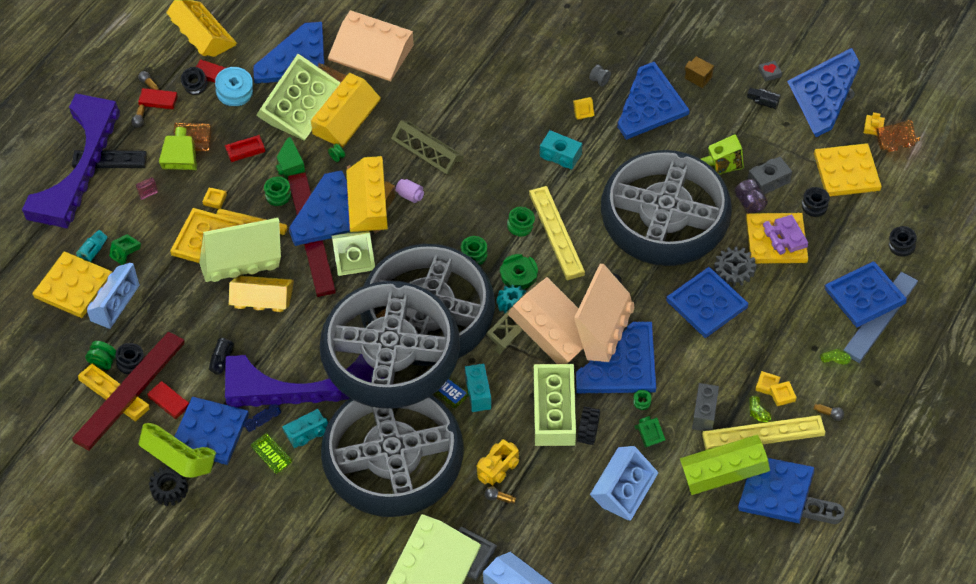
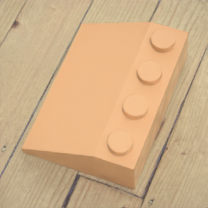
(371, 45)
(603, 315)
(549, 320)

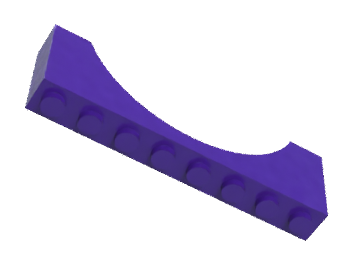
(58, 204)
(252, 388)

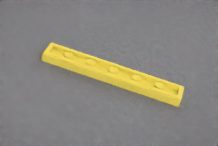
(557, 233)
(768, 432)

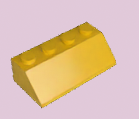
(200, 27)
(345, 110)
(367, 195)

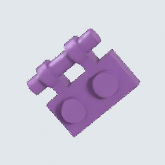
(789, 231)

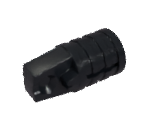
(764, 97)
(218, 357)

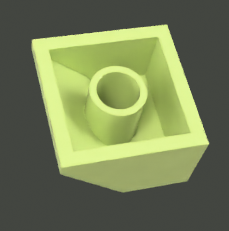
(353, 252)

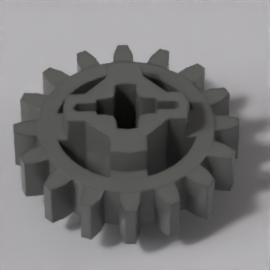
(735, 266)

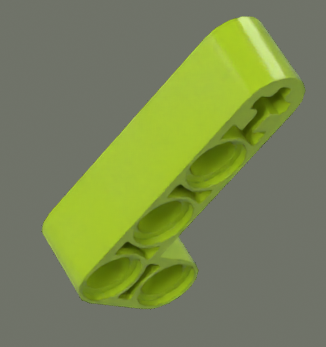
(175, 453)

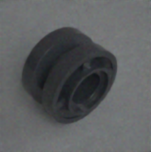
(194, 88)
(815, 201)
(902, 234)
(126, 351)

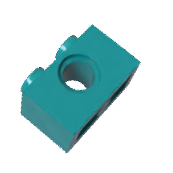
(560, 149)
(478, 387)

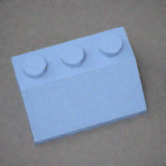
(114, 296)
(624, 482)
(511, 570)

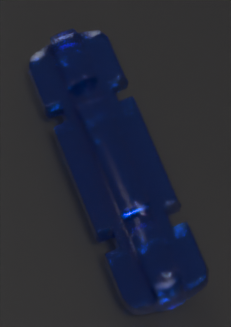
(262, 417)

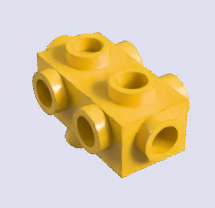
(491, 468)

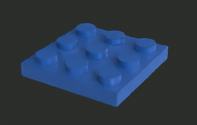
(865, 294)
(707, 302)
(212, 427)
(778, 492)

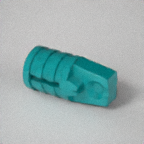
(92, 246)

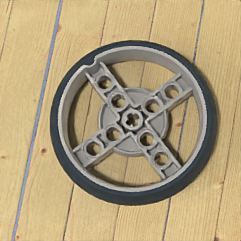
(666, 207)
(444, 261)
(396, 296)
(404, 499)

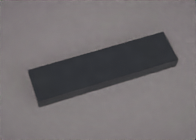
(116, 159)

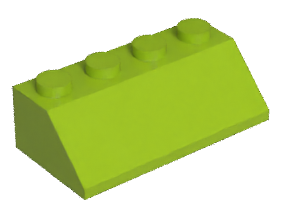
(725, 464)

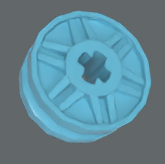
(234, 86)

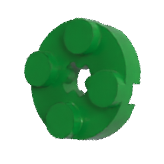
(514, 262)

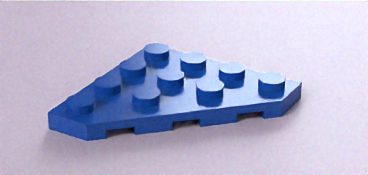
(304, 41)
(824, 90)
(650, 103)
(324, 211)
(628, 369)

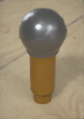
(145, 78)
(137, 120)
(835, 413)
(492, 494)

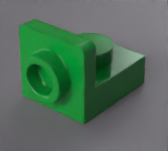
(122, 247)
(650, 431)

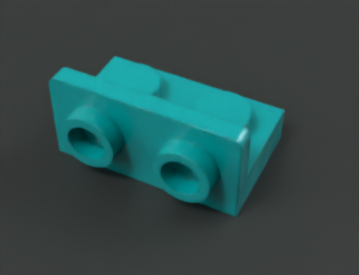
(305, 428)

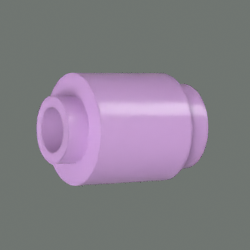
(409, 190)

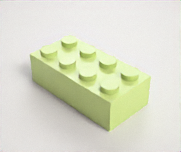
(554, 405)

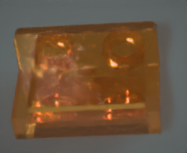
(895, 135)

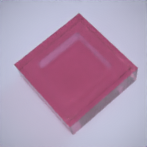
(146, 188)

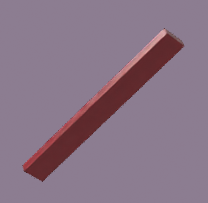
(315, 250)
(128, 391)

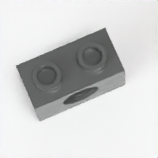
(771, 175)
(705, 407)

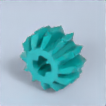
(508, 297)

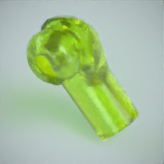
(836, 355)
(758, 412)

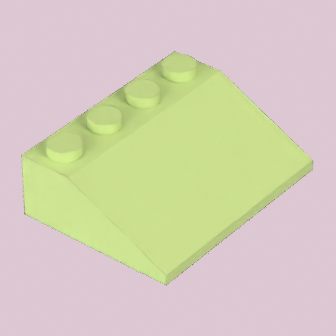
(298, 98)
(240, 250)
(435, 555)

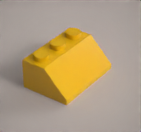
(260, 293)

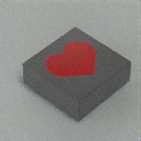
(770, 71)

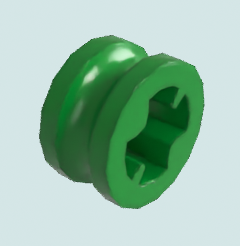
(336, 152)
(642, 394)

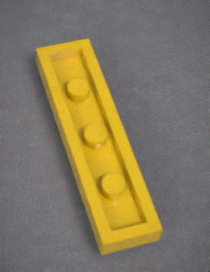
(106, 385)

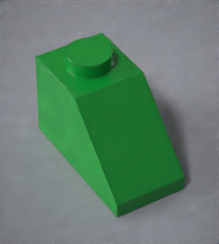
(289, 160)

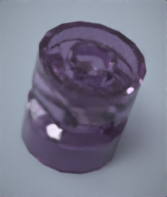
(751, 197)

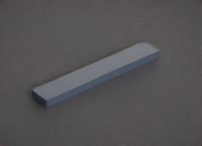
(870, 331)

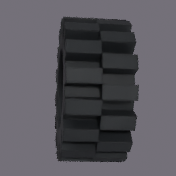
(588, 425)
(172, 495)

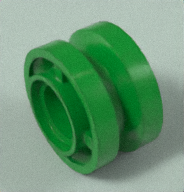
(277, 191)
(520, 221)
(475, 248)
(101, 355)

